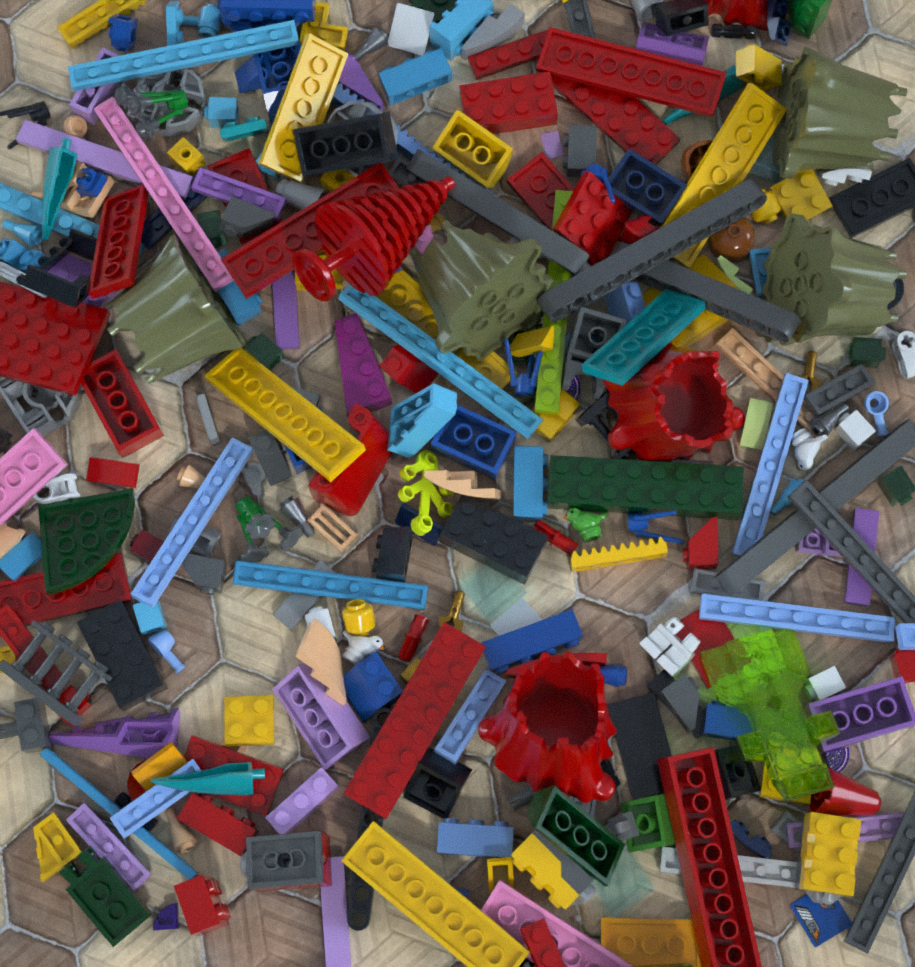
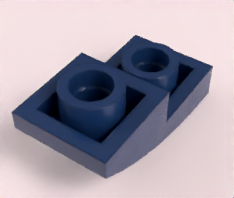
(778, 27)
(756, 845)

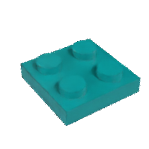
(253, 127)

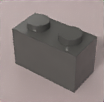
(581, 149)

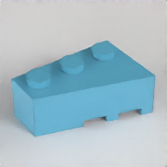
(459, 25)
(419, 419)

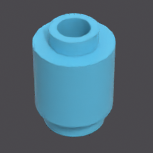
(209, 21)

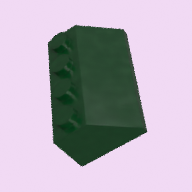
(575, 833)

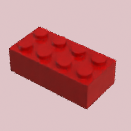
(511, 103)
(120, 404)

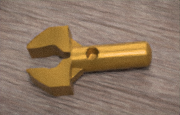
(809, 371)
(454, 611)

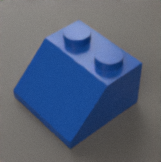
(371, 686)

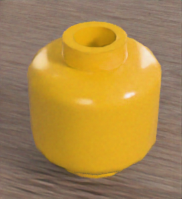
(768, 211)
(358, 617)

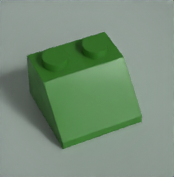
(651, 821)

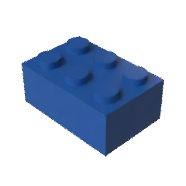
(475, 442)

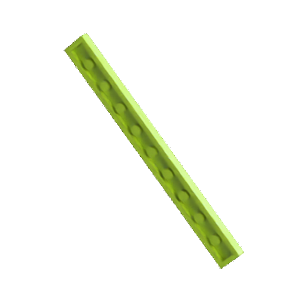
(552, 361)

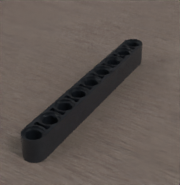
(357, 882)

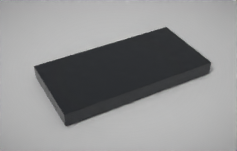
(876, 199)
(640, 743)

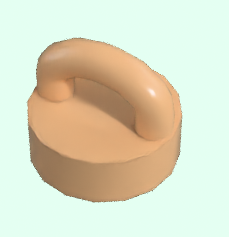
(75, 126)

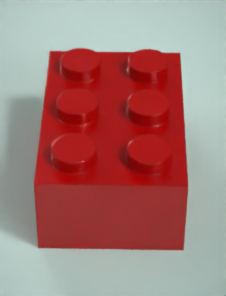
(202, 905)

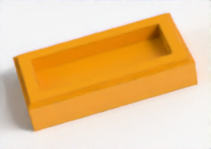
(159, 765)

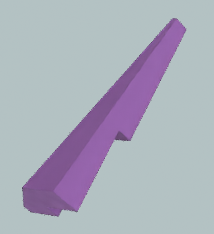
(125, 735)

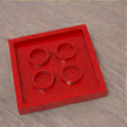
(591, 219)

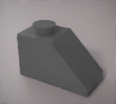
(245, 219)
(270, 457)
(206, 572)
(683, 701)

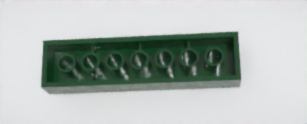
(645, 487)

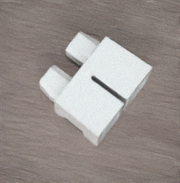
(663, 638)

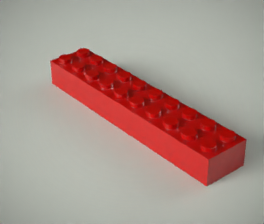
(708, 860)

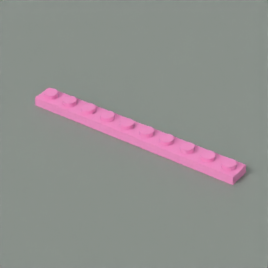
(163, 194)

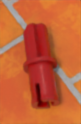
(556, 538)
(413, 638)

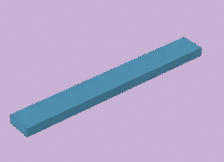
(330, 585)
(111, 807)

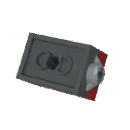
(287, 861)

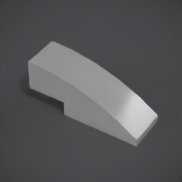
(494, 32)

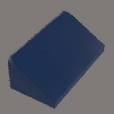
(405, 517)

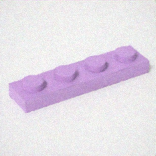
(107, 844)

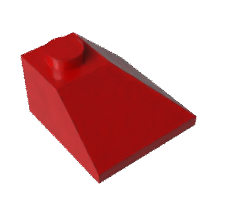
(408, 369)

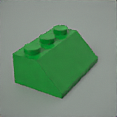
(807, 15)

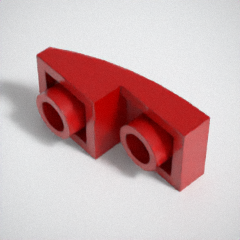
(112, 472)

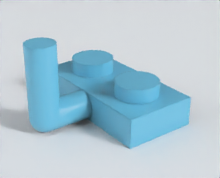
(174, 19)

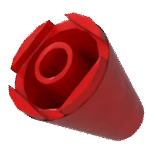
(846, 798)

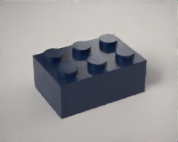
(645, 187)

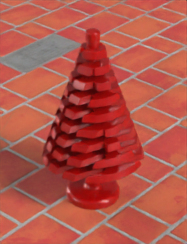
(368, 237)

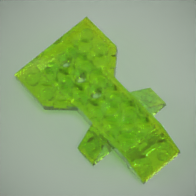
(781, 735)

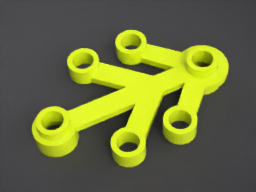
(425, 461)

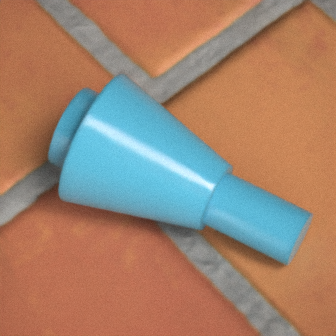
(30, 234)
(784, 501)

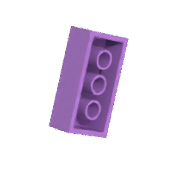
(866, 713)

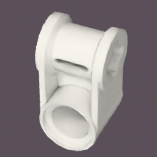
(905, 355)
(59, 489)

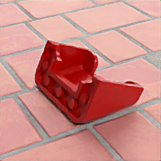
(353, 485)

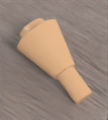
(190, 477)
(182, 838)

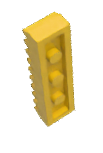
(94, 19)
(618, 557)

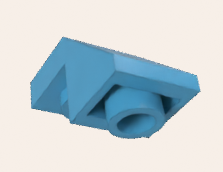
(17, 255)

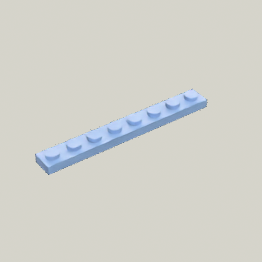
(770, 463)
(192, 522)
(797, 618)

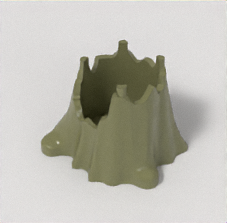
(831, 116)
(829, 281)
(480, 289)
(174, 314)

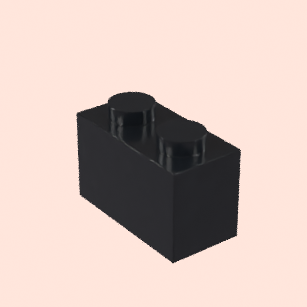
(681, 15)

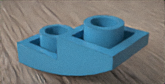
(22, 556)

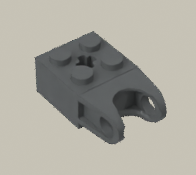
(581, 346)

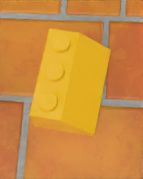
(474, 149)

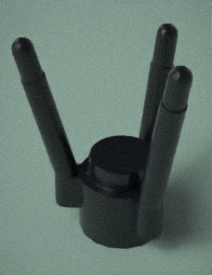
(37, 112)

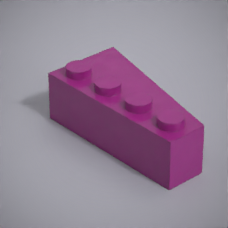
(359, 368)

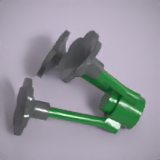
(260, 526)

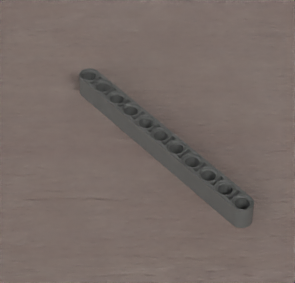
(651, 250)
(836, 493)

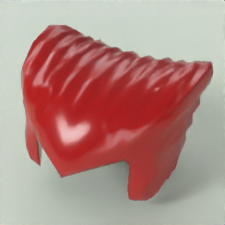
(637, 229)

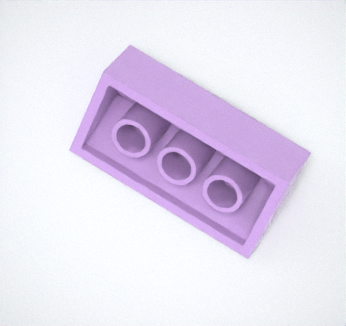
(324, 723)

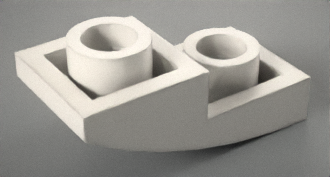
(833, 176)

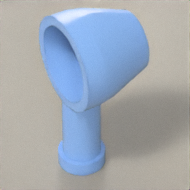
(879, 408)
(162, 644)

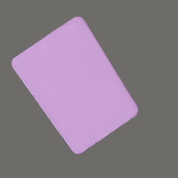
(552, 145)

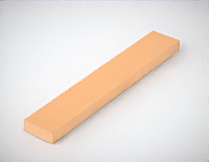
(759, 371)

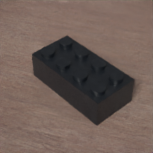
(346, 143)
(493, 538)
(121, 648)

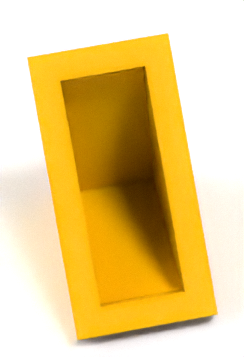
(500, 869)

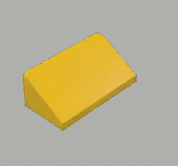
(532, 342)

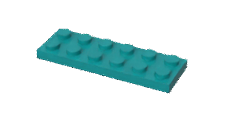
(643, 337)

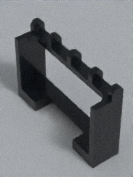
(54, 286)

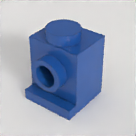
(122, 32)

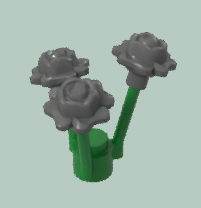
(137, 101)

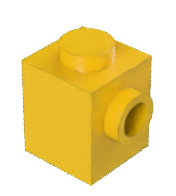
(186, 157)
(335, 179)

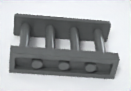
(51, 696)

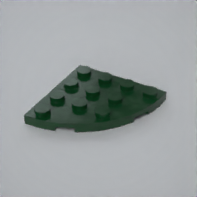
(82, 536)

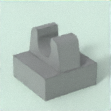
(623, 826)

